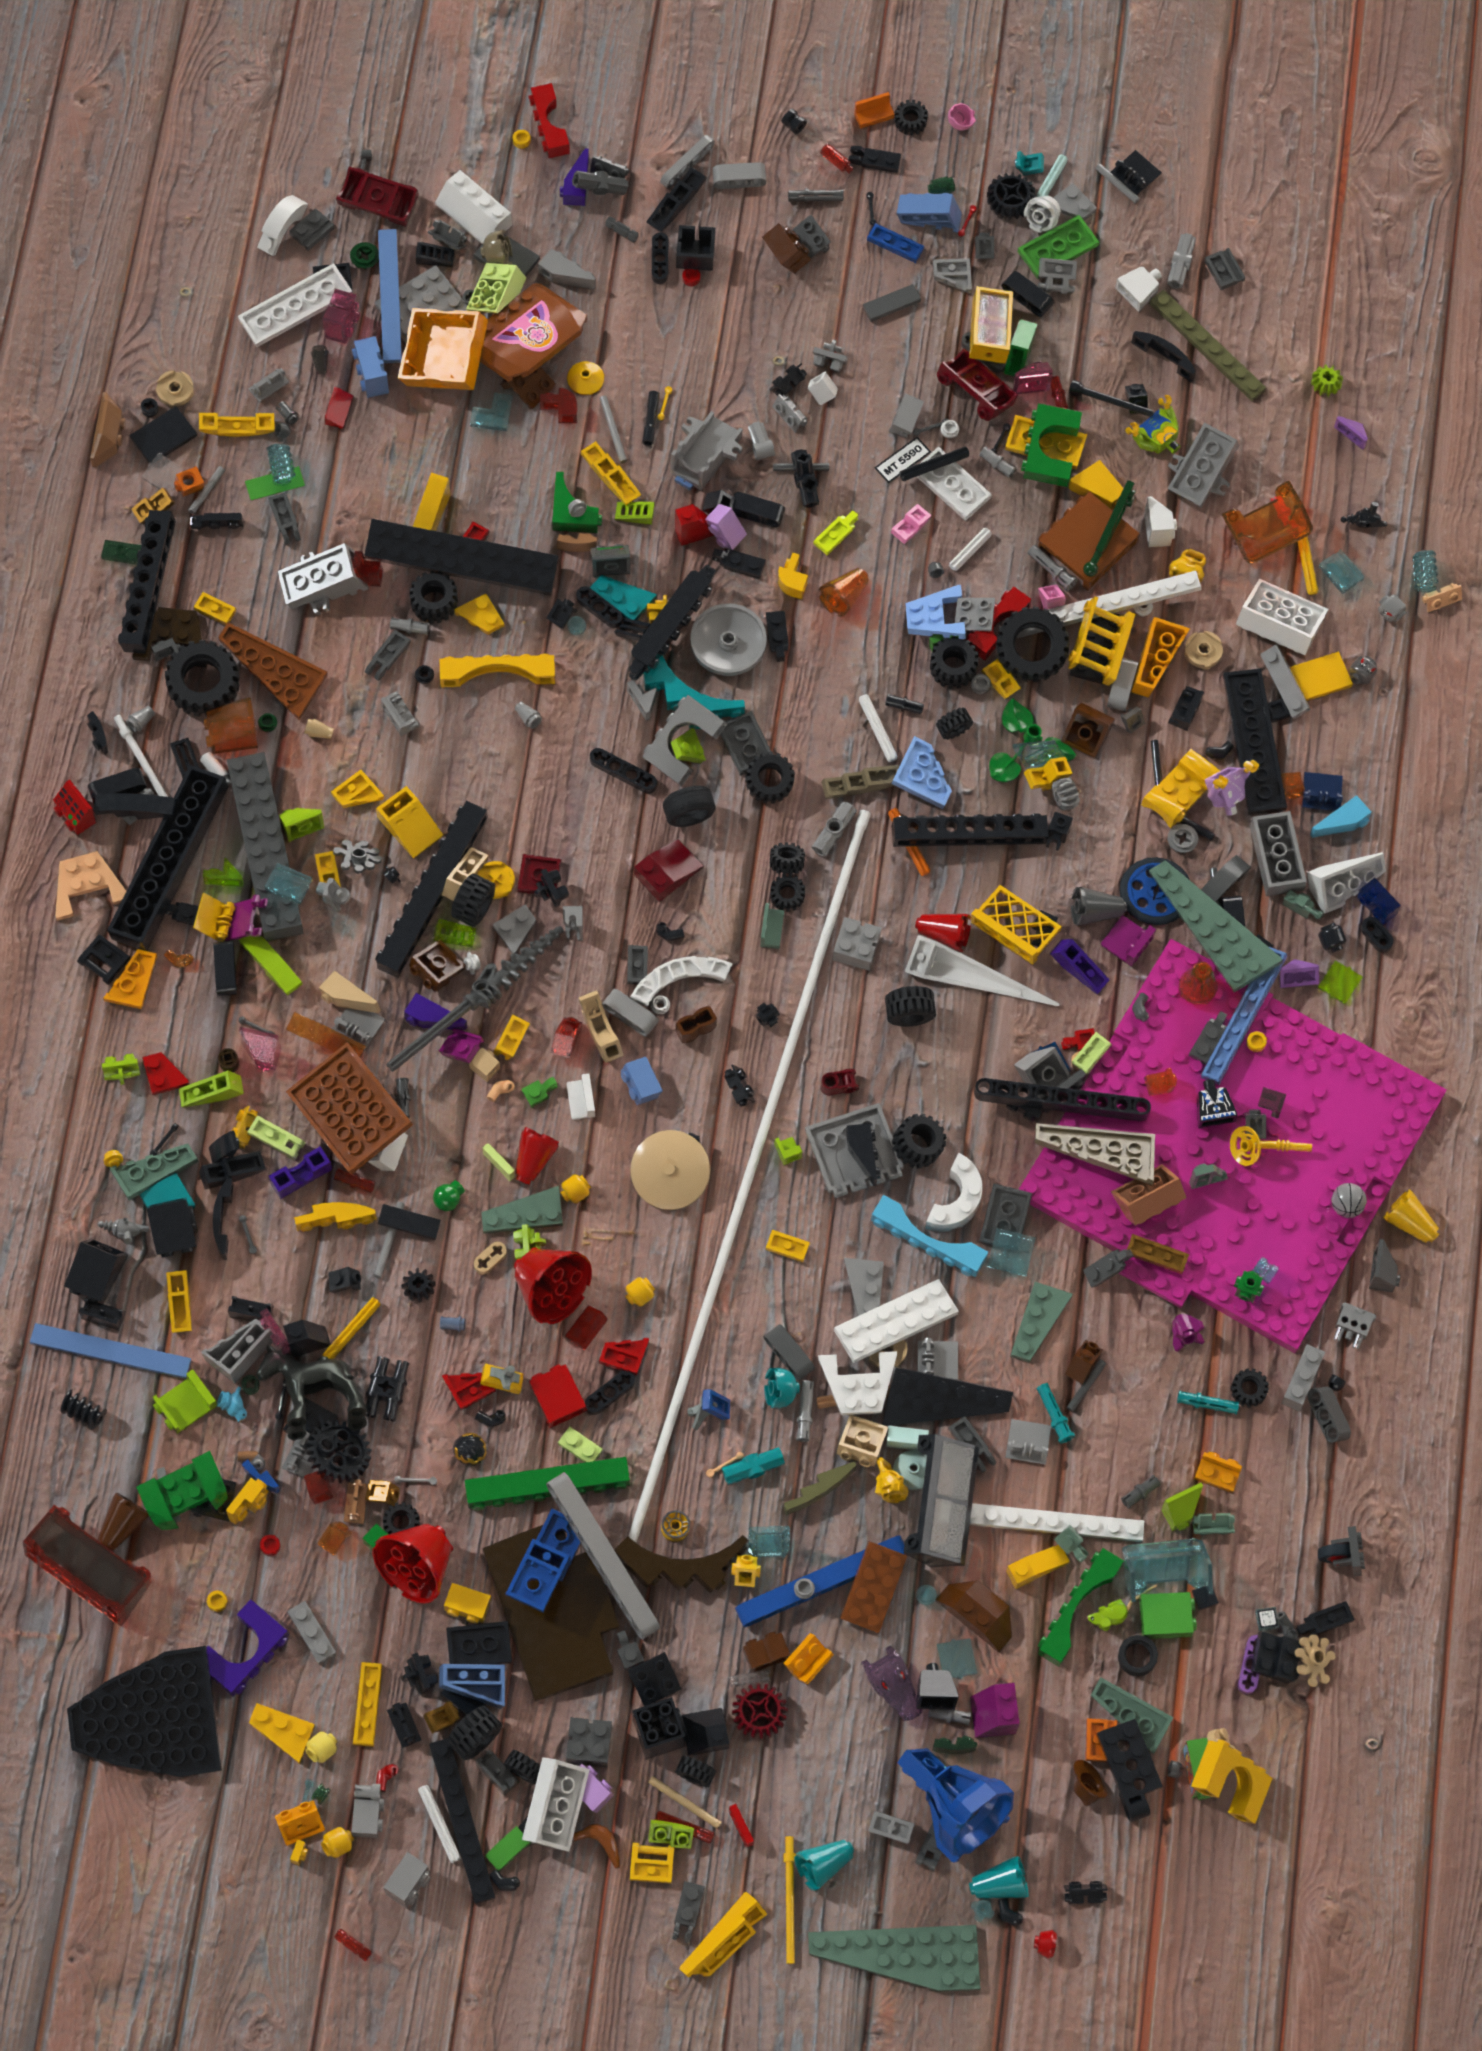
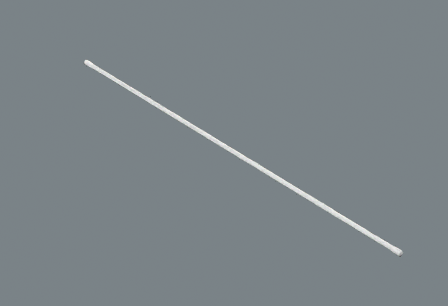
(860, 827)

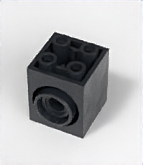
(172, 1226)
(659, 1728)

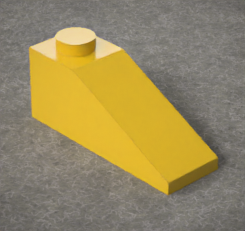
(1036, 1565)

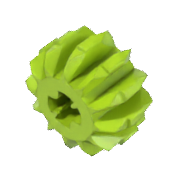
(1326, 380)

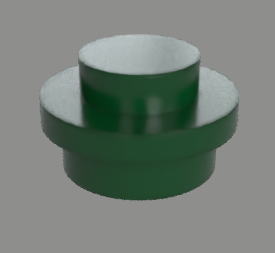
(267, 722)

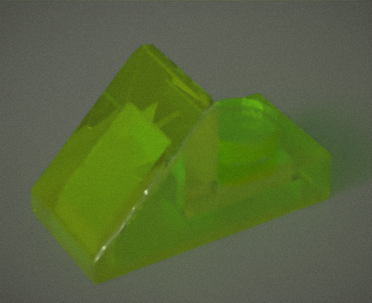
(227, 877)

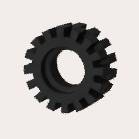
(911, 126)
(954, 723)
(787, 858)
(785, 903)
(1241, 1396)
(401, 1509)
(522, 1766)
(695, 1771)

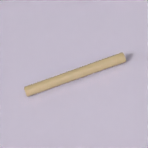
(685, 1802)

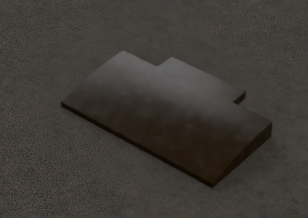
(564, 1642)

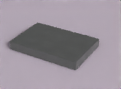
(522, 257)
(744, 741)
(1005, 1211)

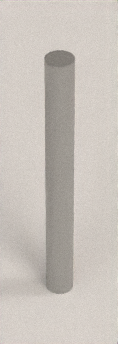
(613, 429)
(386, 1247)

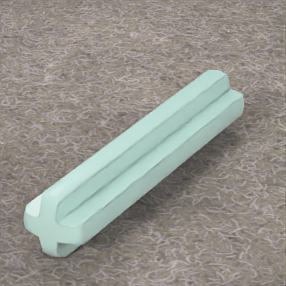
(1052, 176)

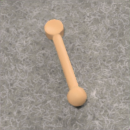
(710, 1472)

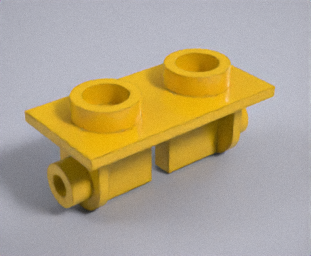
(245, 1119)

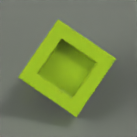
(788, 1150)

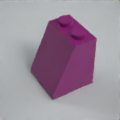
(995, 1711)

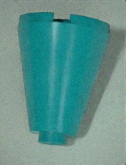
(823, 1862)
(1001, 1881)

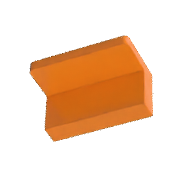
(873, 110)

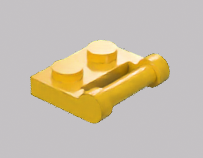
(651, 1870)

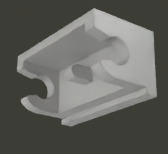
(906, 415)
(398, 713)
(573, 920)
(891, 1827)

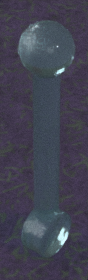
(309, 1784)

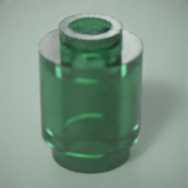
(941, 185)

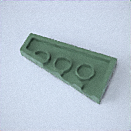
(142, 1174)
(535, 1210)
(1126, 1707)

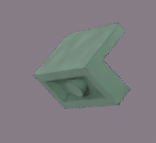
(772, 927)

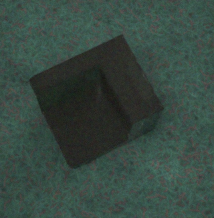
(1272, 1101)

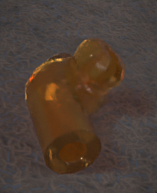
(179, 960)

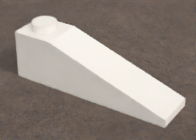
(1339, 881)

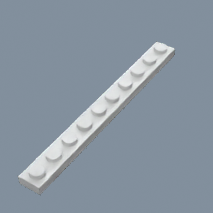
(1126, 599)
(1056, 1522)

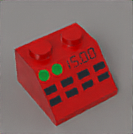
(73, 808)

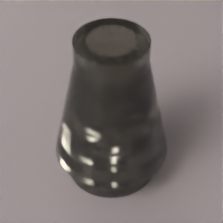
(320, 358)

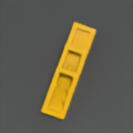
(610, 473)

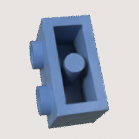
(641, 1081)

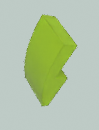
(670, 1833)

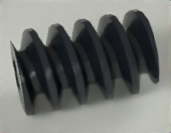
(81, 1411)

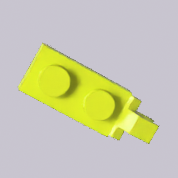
(836, 532)

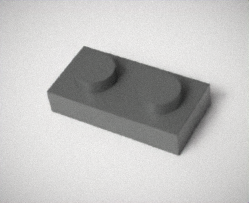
(636, 963)

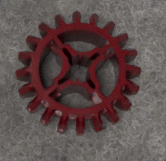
(767, 1716)

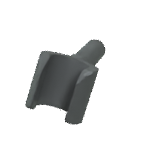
(366, 156)

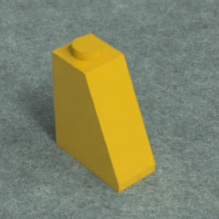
(1099, 482)

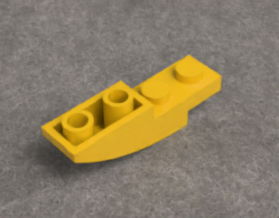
(344, 1214)

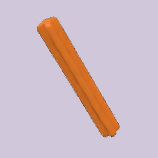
(914, 851)

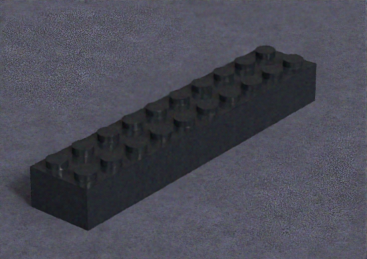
(461, 557)
(168, 859)

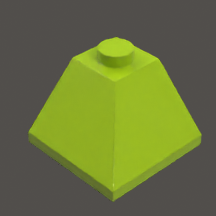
(301, 822)
(1181, 1507)

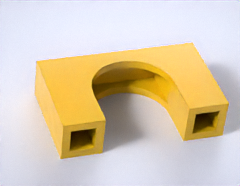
(1251, 1779)

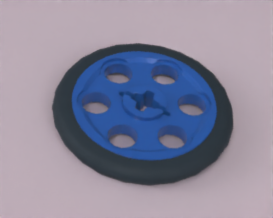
(1148, 914)

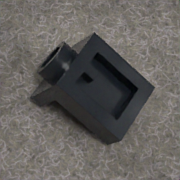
(561, 612)

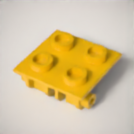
(213, 917)

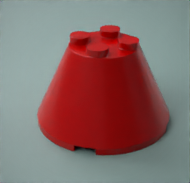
(552, 1282)
(414, 1561)

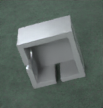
(855, 944)
(407, 1880)

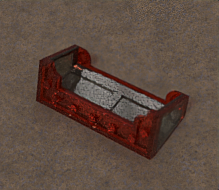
(86, 1565)

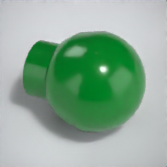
(448, 1196)

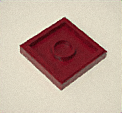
(531, 871)

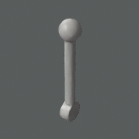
(432, 1481)

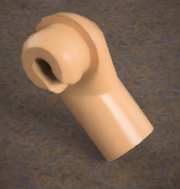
(500, 1088)

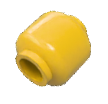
(575, 1189)
(639, 1291)
(337, 1842)

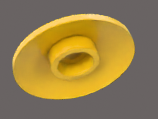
(585, 385)

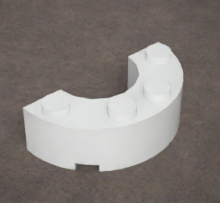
(961, 1211)

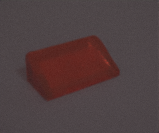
(586, 1327)

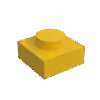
(299, 1853)

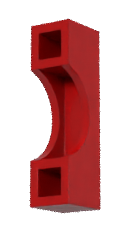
(554, 139)
(1010, 602)

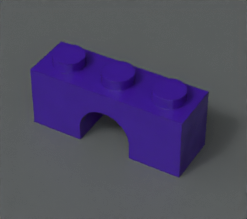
(312, 1167)

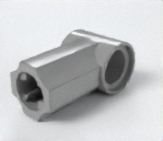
(761, 444)

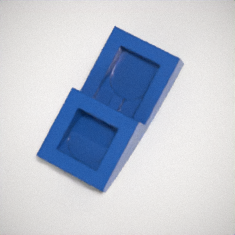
(264, 1477)

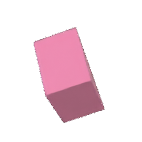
(1051, 596)

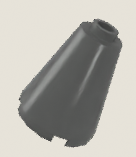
(1095, 906)

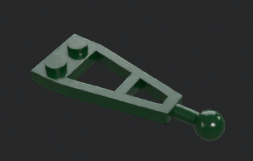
(1125, 500)

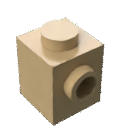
(485, 1064)

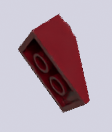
(667, 869)

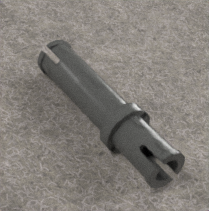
(838, 195)

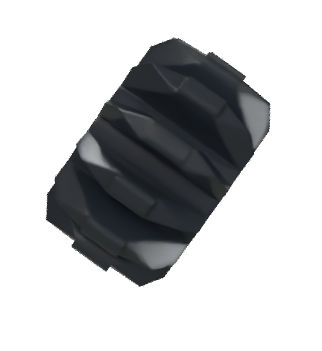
(425, 1288)

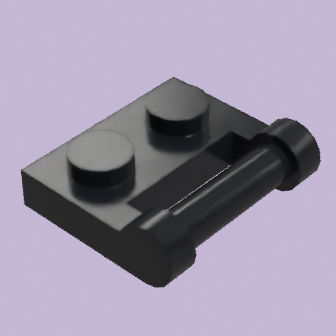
(106, 953)

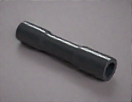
(649, 429)

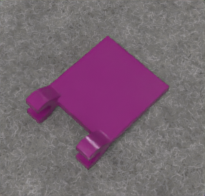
(243, 918)

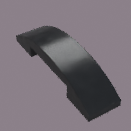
(1168, 350)
(224, 1196)

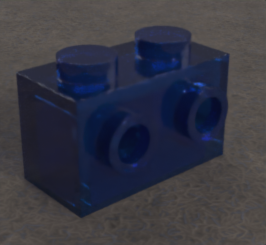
(1378, 901)

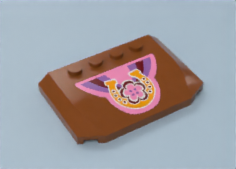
(530, 332)

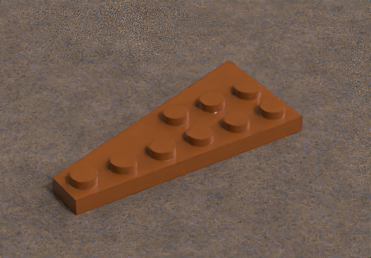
(282, 673)

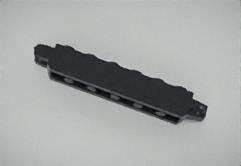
(670, 621)

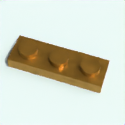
(1158, 1254)

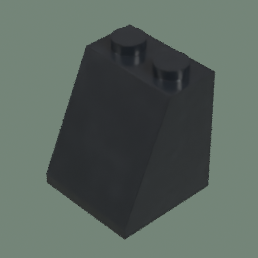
(95, 1270)

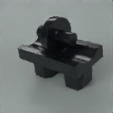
(555, 894)
(416, 1675)

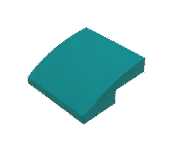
(166, 1190)

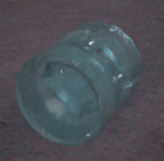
(1266, 1270)

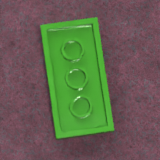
(1061, 243)

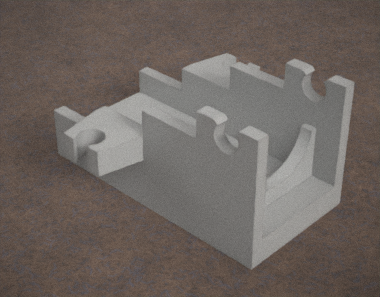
(704, 449)
(1203, 466)
(320, 578)

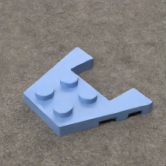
(926, 614)

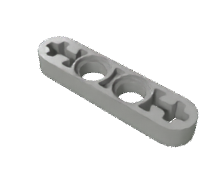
(687, 161)

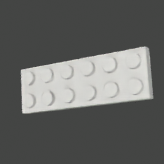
(292, 305)
(896, 1320)

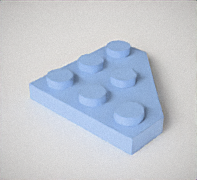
(922, 774)

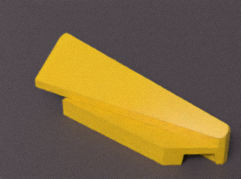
(725, 1937)

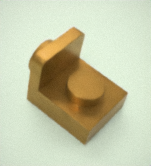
(382, 1492)

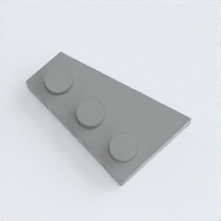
(865, 1283)

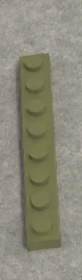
(1207, 345)

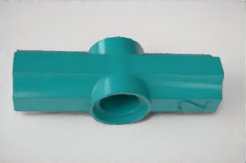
(753, 1466)

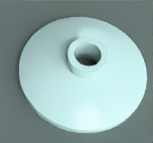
(912, 1479)

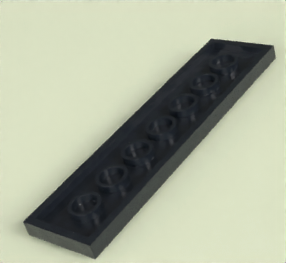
(1255, 740)

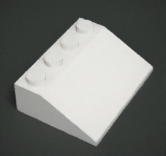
(1281, 616)

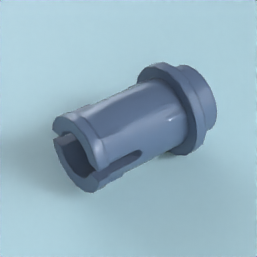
(453, 1323)

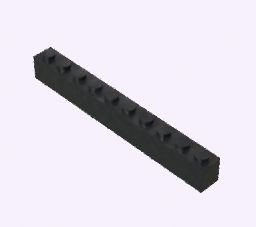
(428, 894)

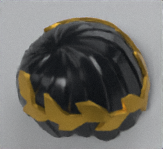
(469, 1449)

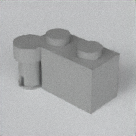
(367, 1811)

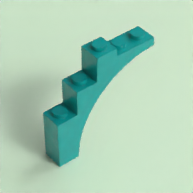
(675, 690)

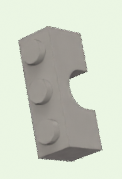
(1303, 1377)

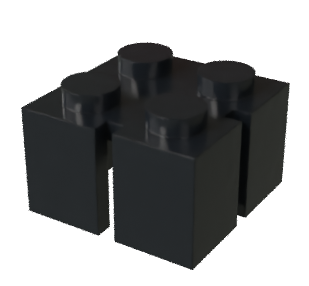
(695, 253)

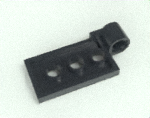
(1133, 1800)

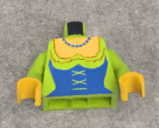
(1157, 431)

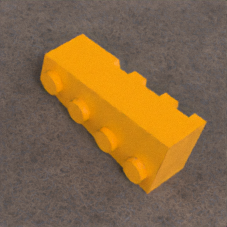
(1158, 650)

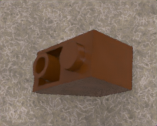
(1083, 1361)

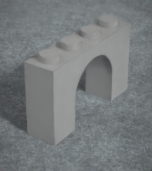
(660, 751)

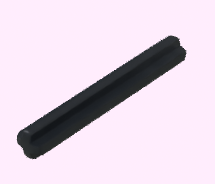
(934, 463)

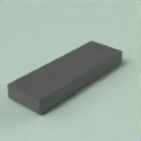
(891, 303)

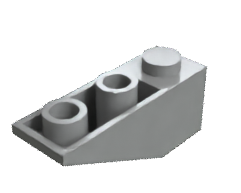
(563, 271)

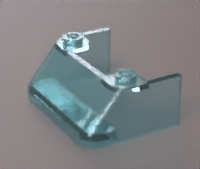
(1166, 1563)

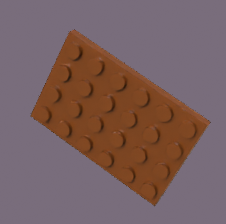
(349, 1108)

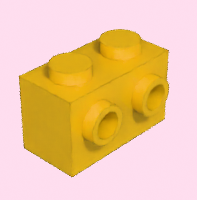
(467, 1603)

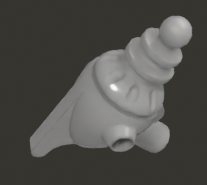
(123, 1229)

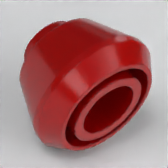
(1046, 1943)

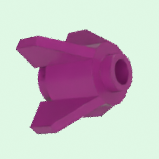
(1186, 1331)

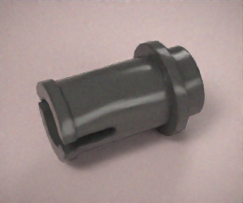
(290, 416)

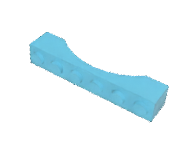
(964, 1256)

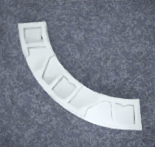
(676, 970)

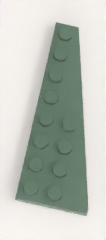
(1226, 941)

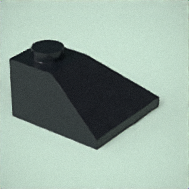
(705, 1732)

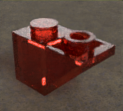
(566, 1037)

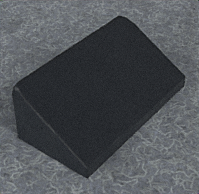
(463, 1704)

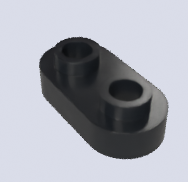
(1379, 934)

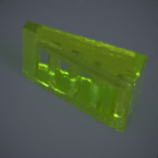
(448, 925)

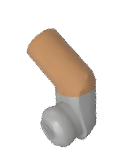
(254, 1457)

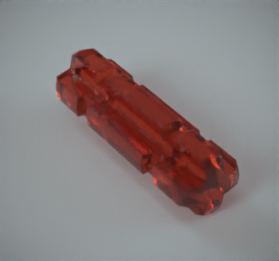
(353, 1945)

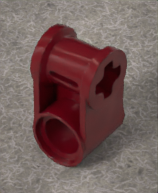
(843, 1081)

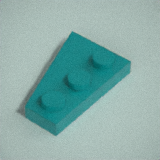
(626, 598)

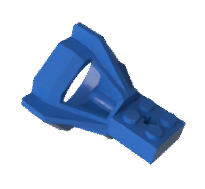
(954, 1798)

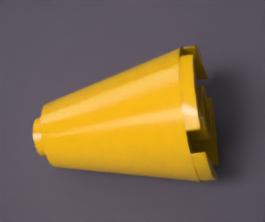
(1412, 1218)

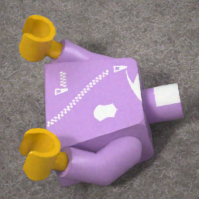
(1228, 785)

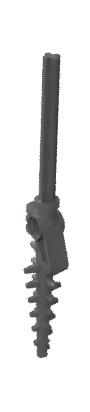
(483, 993)

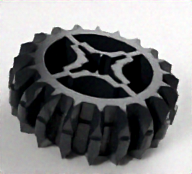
(1010, 189)

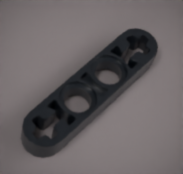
(624, 768)

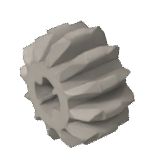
(1065, 794)

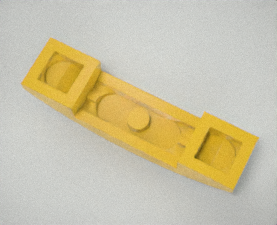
(236, 426)

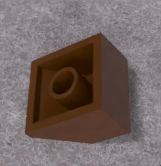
(1087, 729)

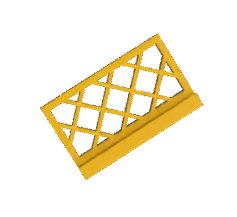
(1004, 935)

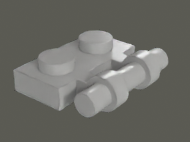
(1057, 269)

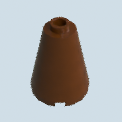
(120, 1521)

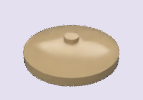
(670, 1170)

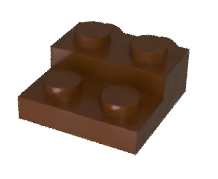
(436, 965)

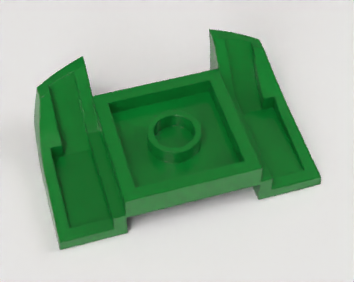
(183, 1491)

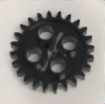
(349, 1466)

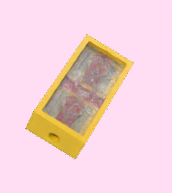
(991, 324)

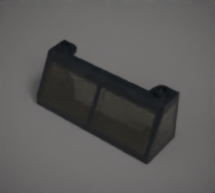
(944, 1502)

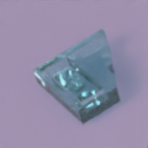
(1037, 753)

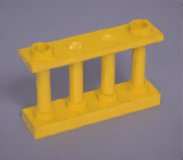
(1119, 639)

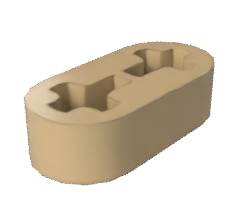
(493, 1261)

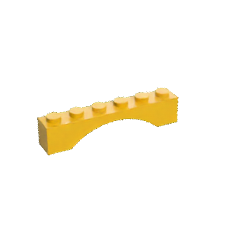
(457, 671)

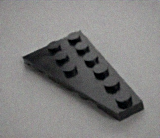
(931, 1397)

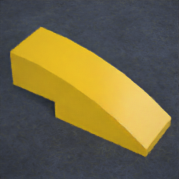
(179, 1301)

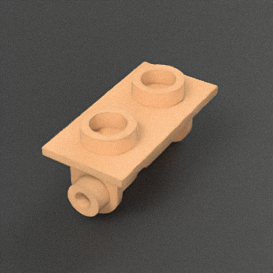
(1447, 596)

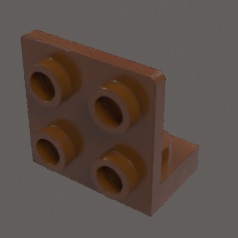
(530, 387)

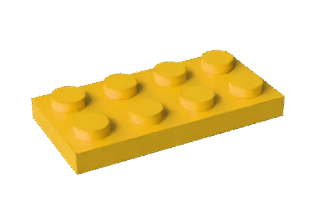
(1053, 445)

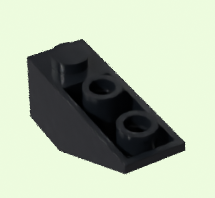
(860, 1146)

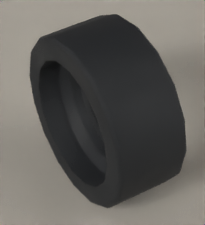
(1134, 1671)

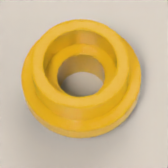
(113, 1158)

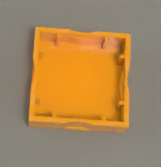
(443, 349)

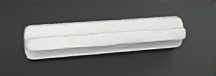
(970, 549)

